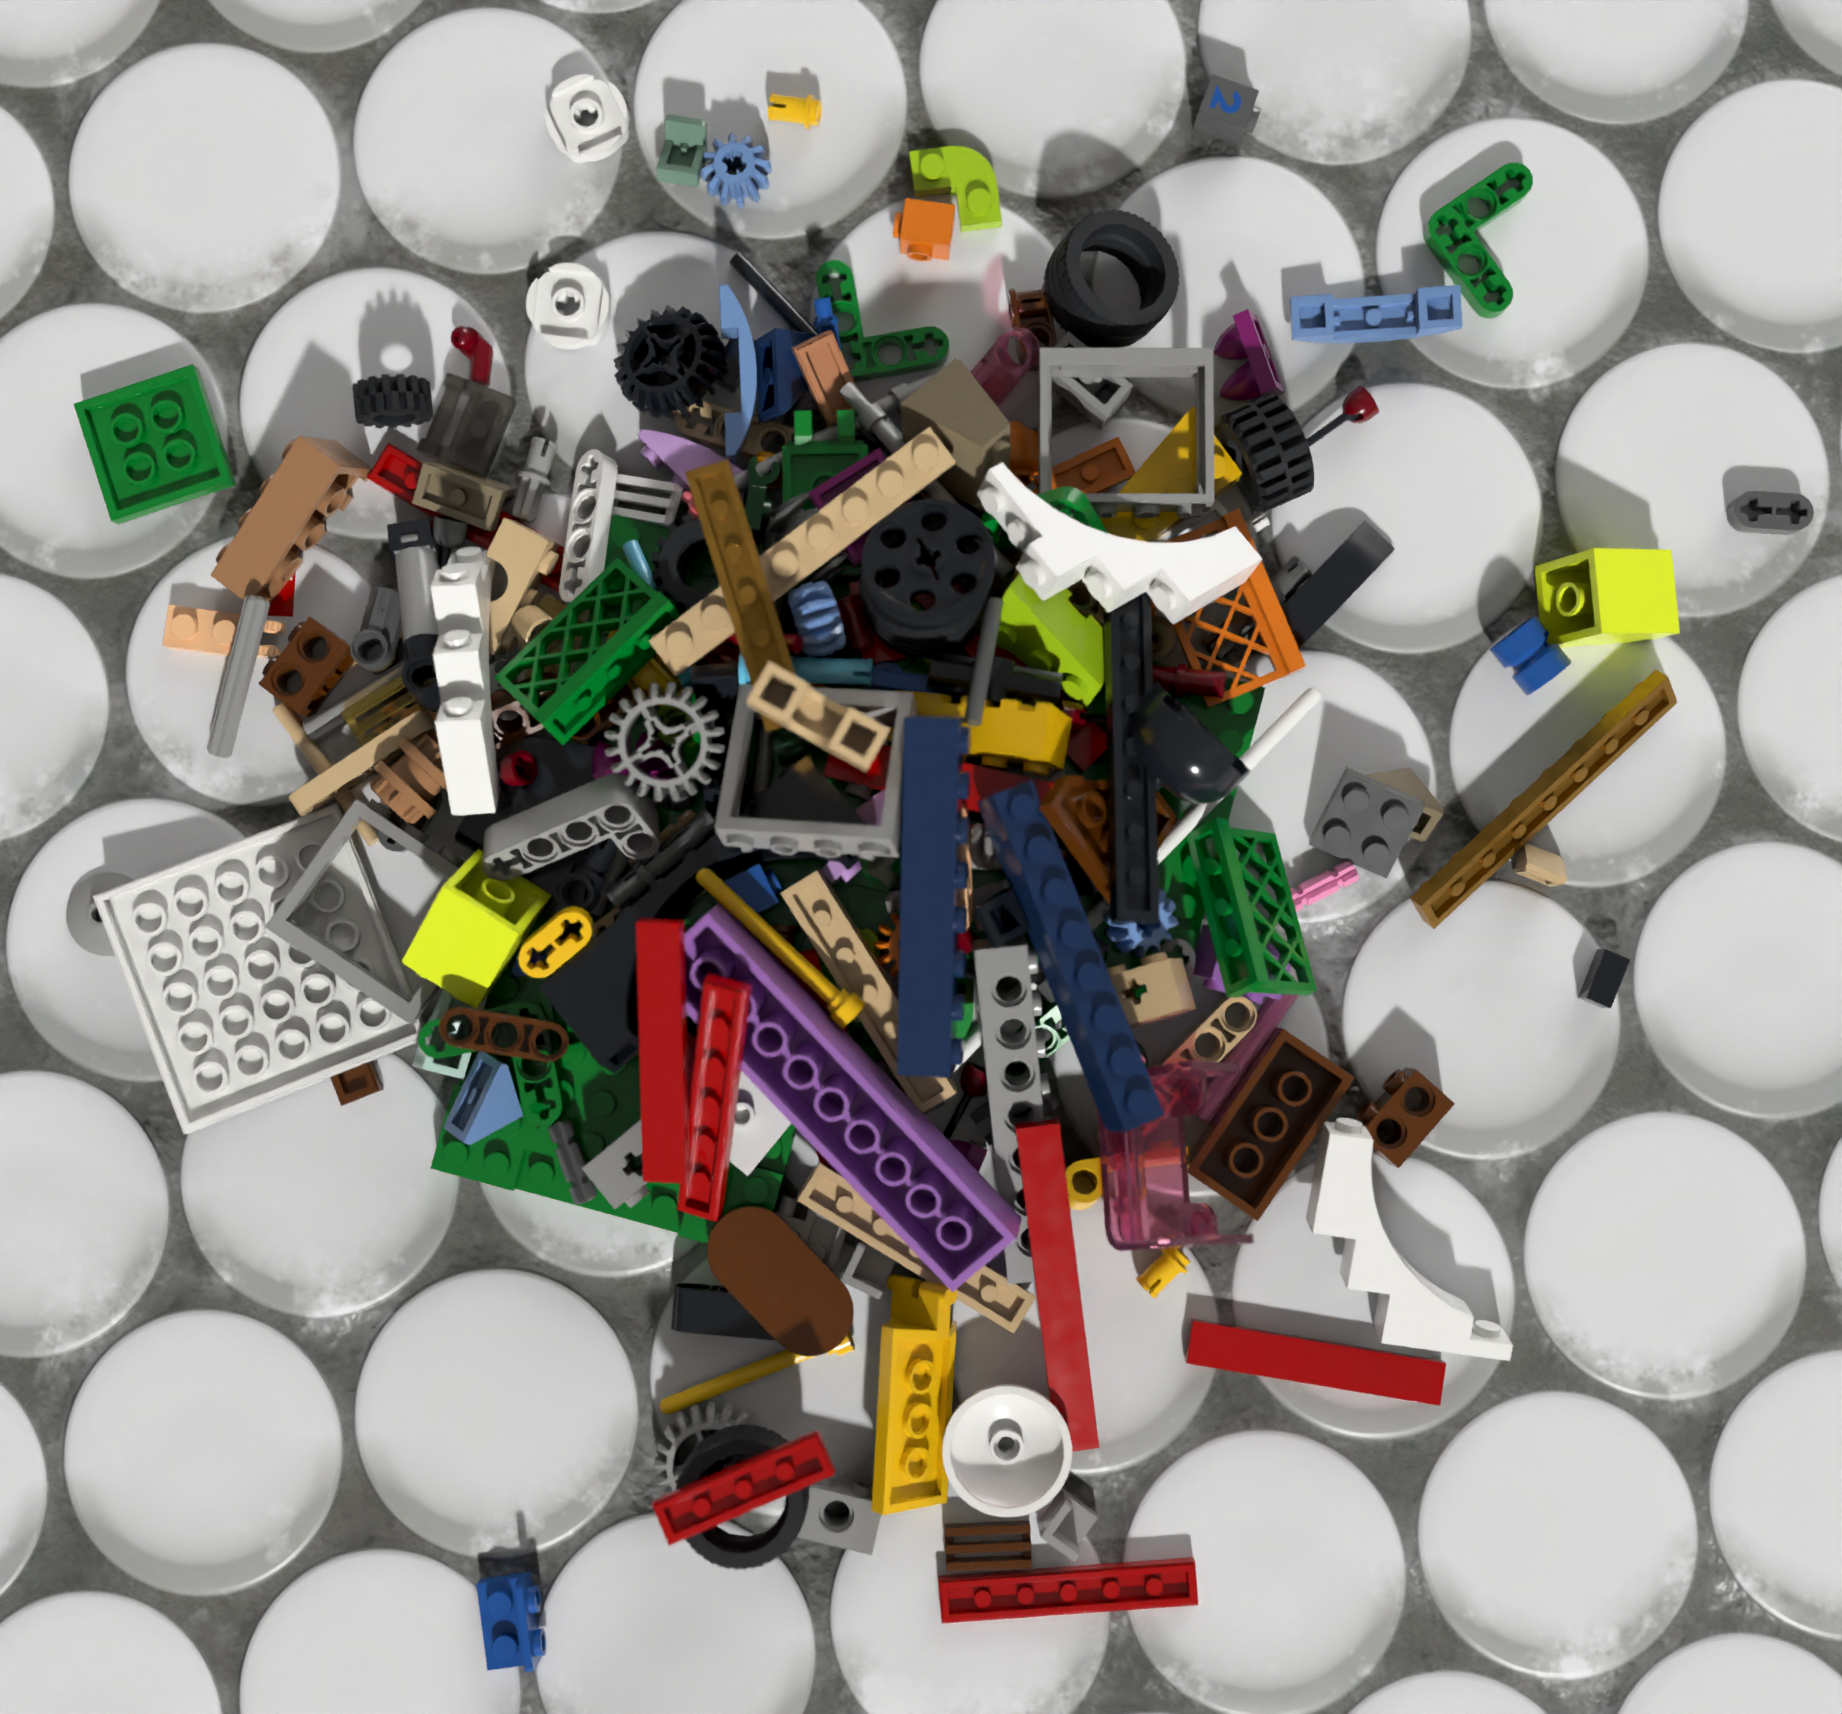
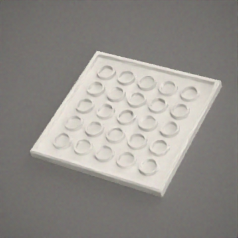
(232, 1003)

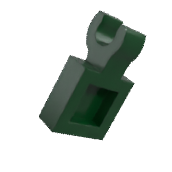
(754, 495)

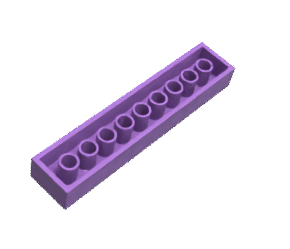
(852, 1108)

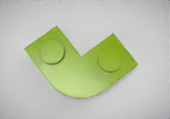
(959, 172)

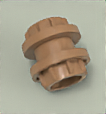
(412, 779)

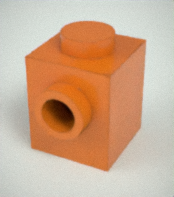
(925, 229)

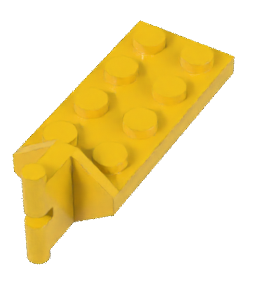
(914, 1396)

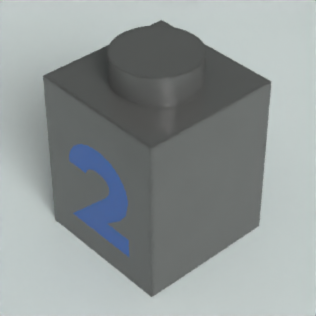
(1227, 110)

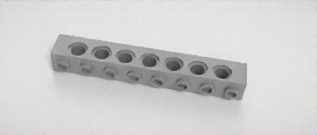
(1007, 1090)

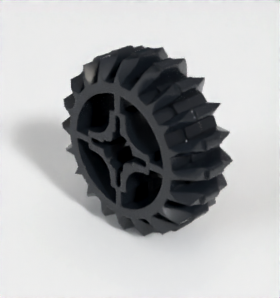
(693, 351)

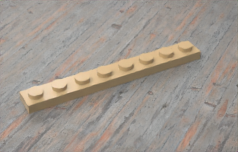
(811, 545)

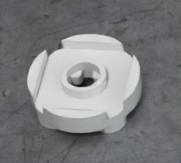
(596, 96)
(554, 288)

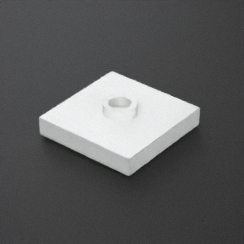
(756, 1126)

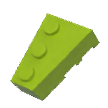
(1054, 638)

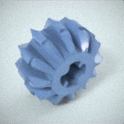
(732, 156)
(817, 619)
(1141, 937)

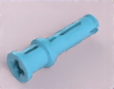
(824, 670)

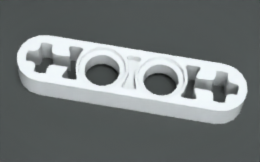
(593, 482)

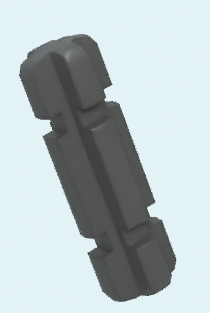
(572, 1161)

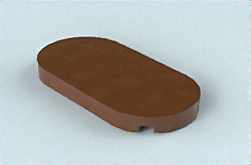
(780, 1280)

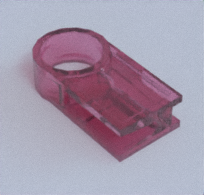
(997, 370)

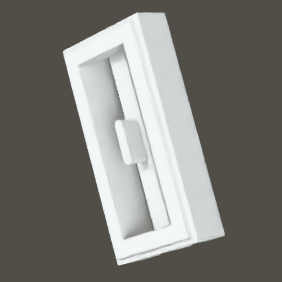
(671, 505)

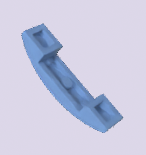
(1376, 317)
(736, 326)

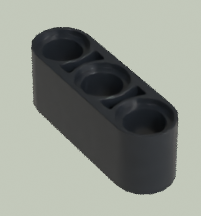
(713, 1312)

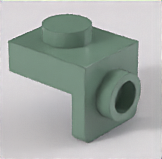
(682, 151)

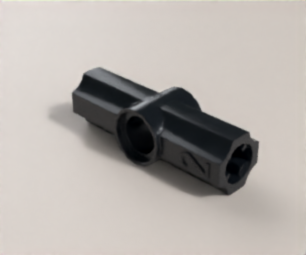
(1007, 681)

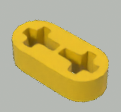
(563, 949)

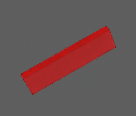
(743, 1487)

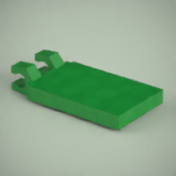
(812, 463)

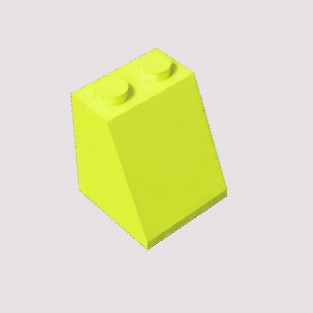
(1608, 597)
(474, 931)

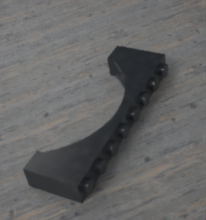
(599, 984)

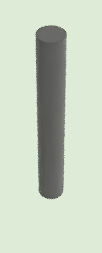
(983, 661)

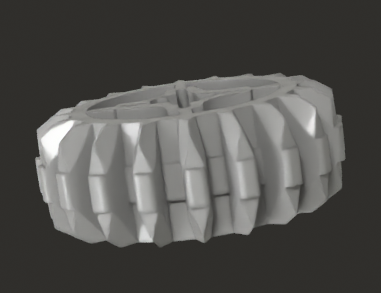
(654, 723)
(699, 1425)

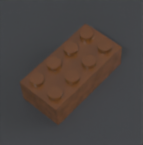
(1267, 1122)

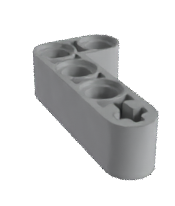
(571, 824)

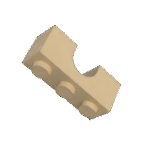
(526, 560)
(816, 718)

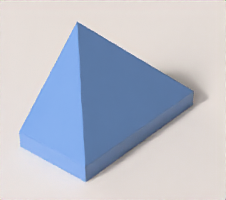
(484, 1101)

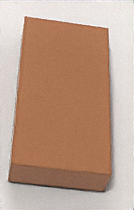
(824, 374)

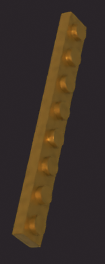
(1544, 799)

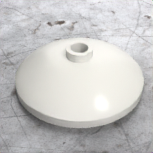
(1012, 1479)

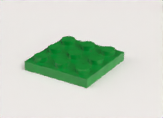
(154, 444)

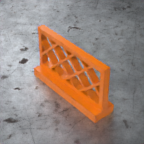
(1266, 615)

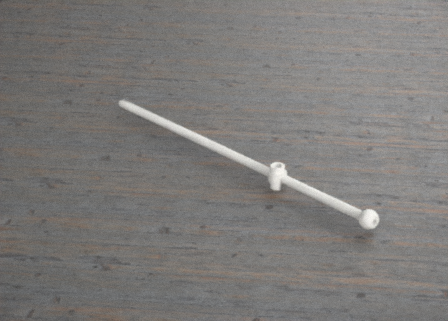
(1176, 835)

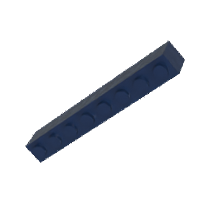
(931, 895)
(1070, 958)

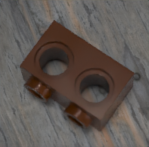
(318, 675)
(1409, 1125)

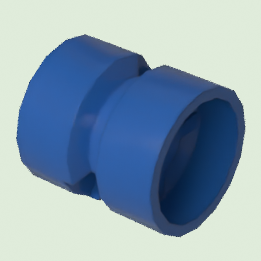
(1530, 655)

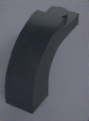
(721, 688)

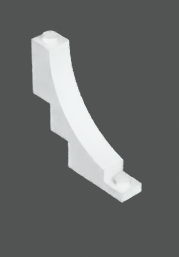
(1408, 1305)

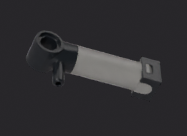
(416, 565)

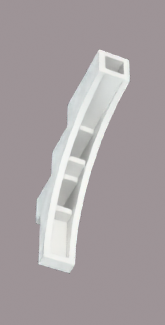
(1112, 567)
(462, 669)

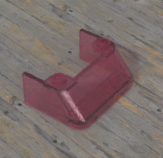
(1148, 1171)

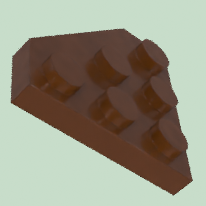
(1080, 818)

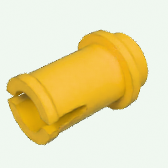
(795, 110)
(1163, 1271)

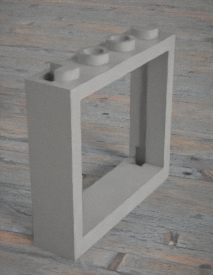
(1136, 363)
(824, 839)
(327, 955)

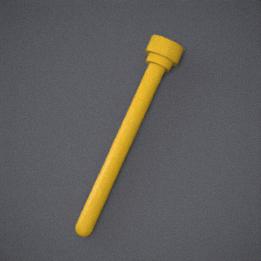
(841, 1004)
(741, 1377)

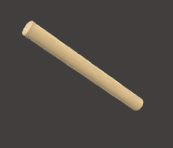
(320, 764)

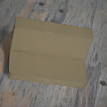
(461, 494)

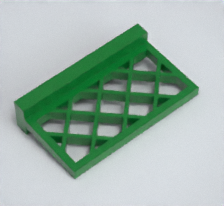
(606, 667)
(1234, 916)

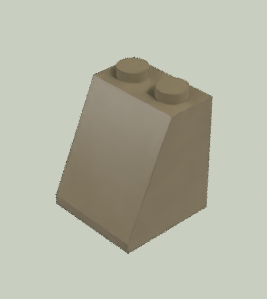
(964, 423)

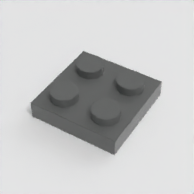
(1366, 822)

